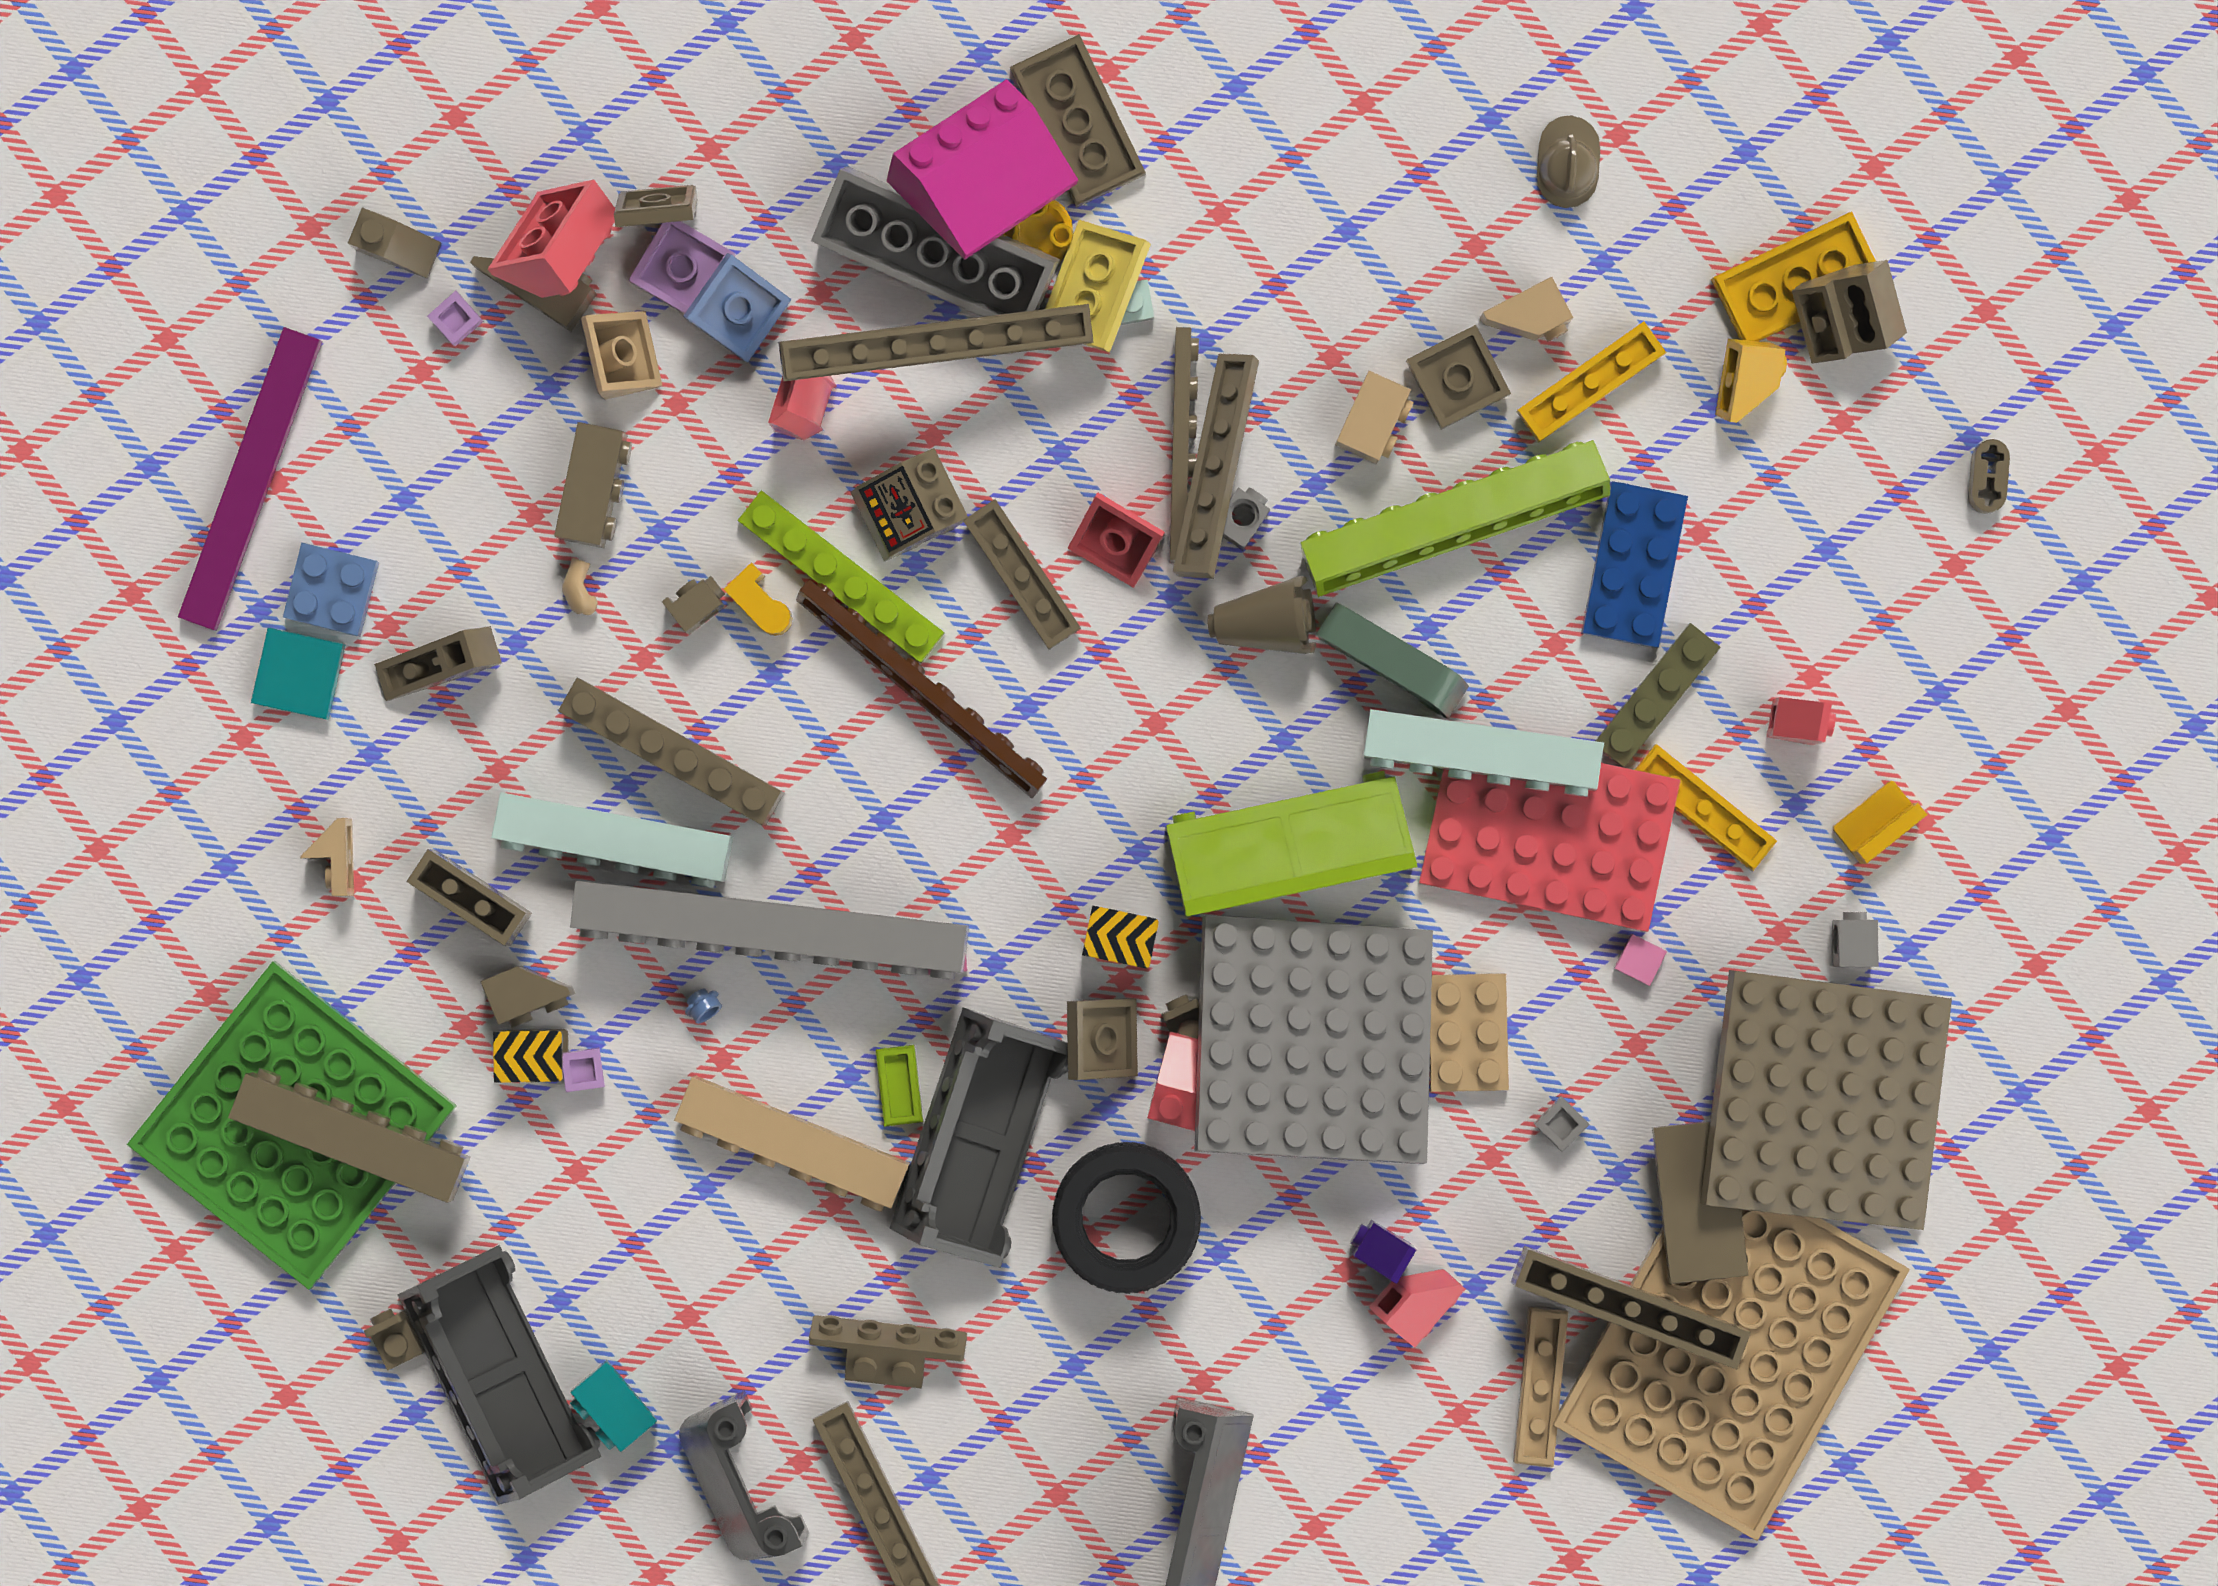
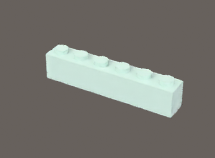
(1484, 751)
(613, 838)

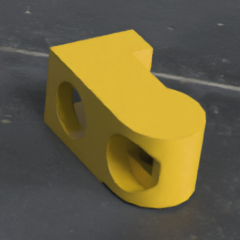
(767, 613)

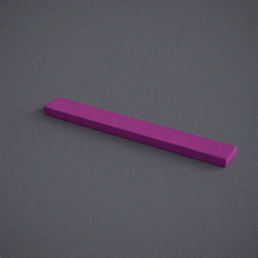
(250, 479)

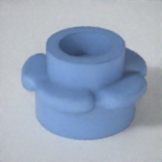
(703, 1005)

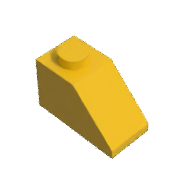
(1748, 377)

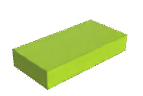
(899, 1085)

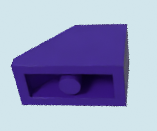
(1382, 1250)

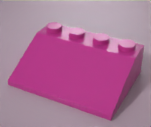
(981, 170)

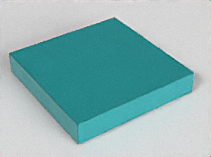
(298, 673)

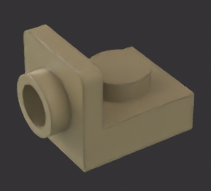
(1182, 1016)
(394, 1338)

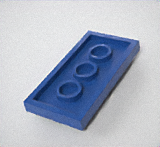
(1634, 564)

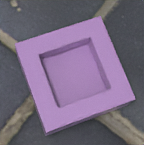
(455, 318)
(582, 1070)

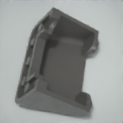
(707, 1442)

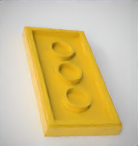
(1760, 290)

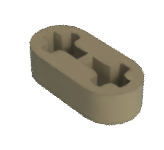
(1998, 476)

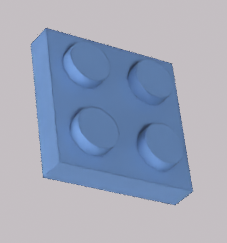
(737, 307)
(330, 589)

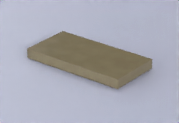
(1079, 118)
(1698, 1238)

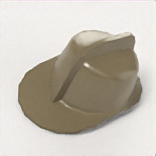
(1568, 161)

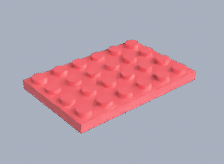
(1553, 848)

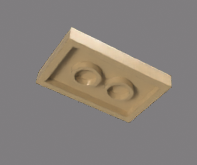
(1468, 1033)

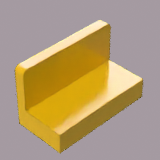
(1878, 822)

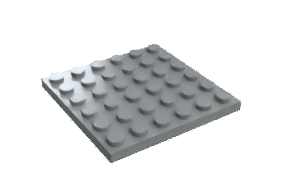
(1313, 1040)

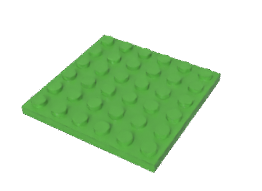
(267, 1189)

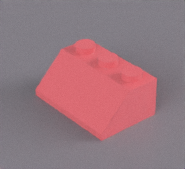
(555, 239)
(1176, 1083)

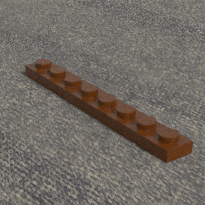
(911, 679)

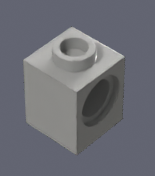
(1241, 535)
(1855, 941)

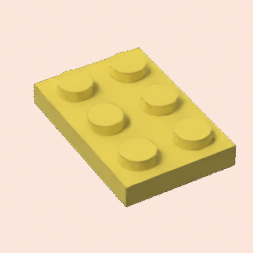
(1100, 272)

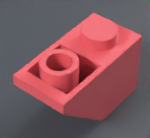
(1801, 721)
(1417, 1303)

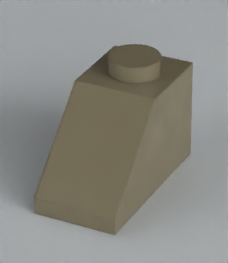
(394, 243)

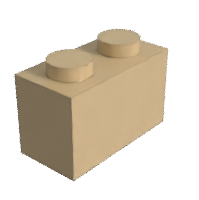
(1374, 417)

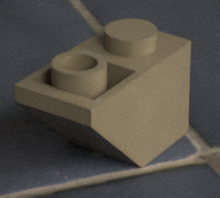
(522, 991)

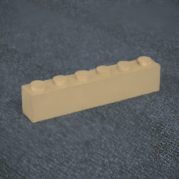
(791, 1142)

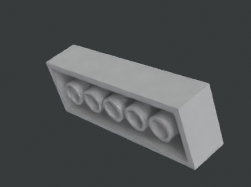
(882, 231)

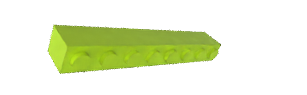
(1455, 517)

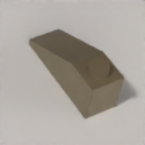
(563, 310)
(438, 662)

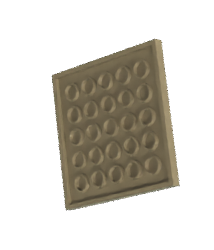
(1826, 1100)

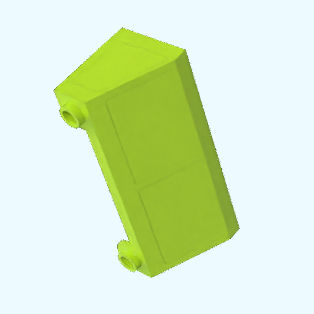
(1290, 845)

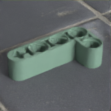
(1393, 660)

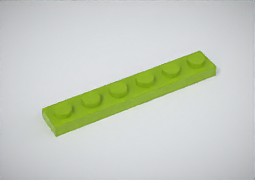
(841, 575)

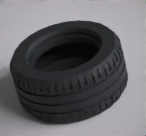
(1126, 1274)

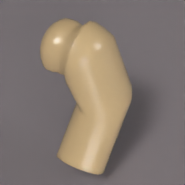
(575, 591)

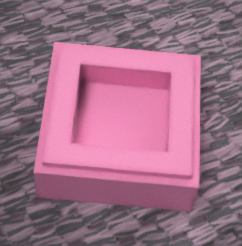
(1640, 959)

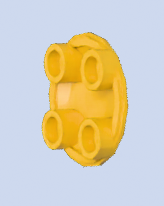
(1046, 230)

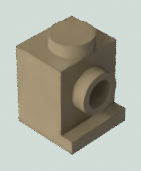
(695, 603)

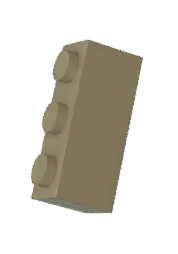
(592, 485)
(469, 897)

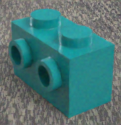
(612, 1406)

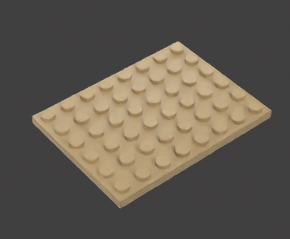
(1724, 1432)

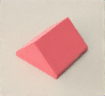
(1116, 540)

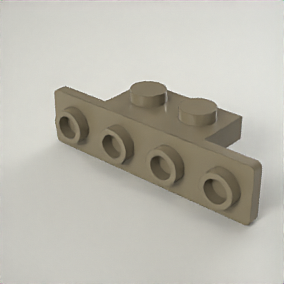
(885, 1350)

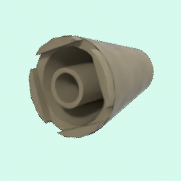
(1268, 619)

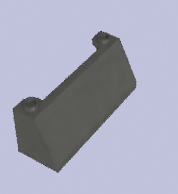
(977, 1137)
(497, 1376)
(1219, 1444)

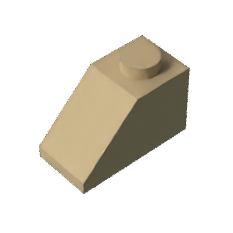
(1532, 313)

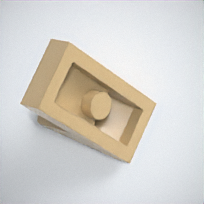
(336, 844)

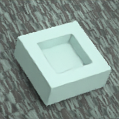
(1140, 304)

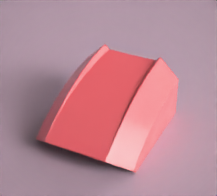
(801, 406)

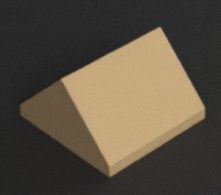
(621, 353)

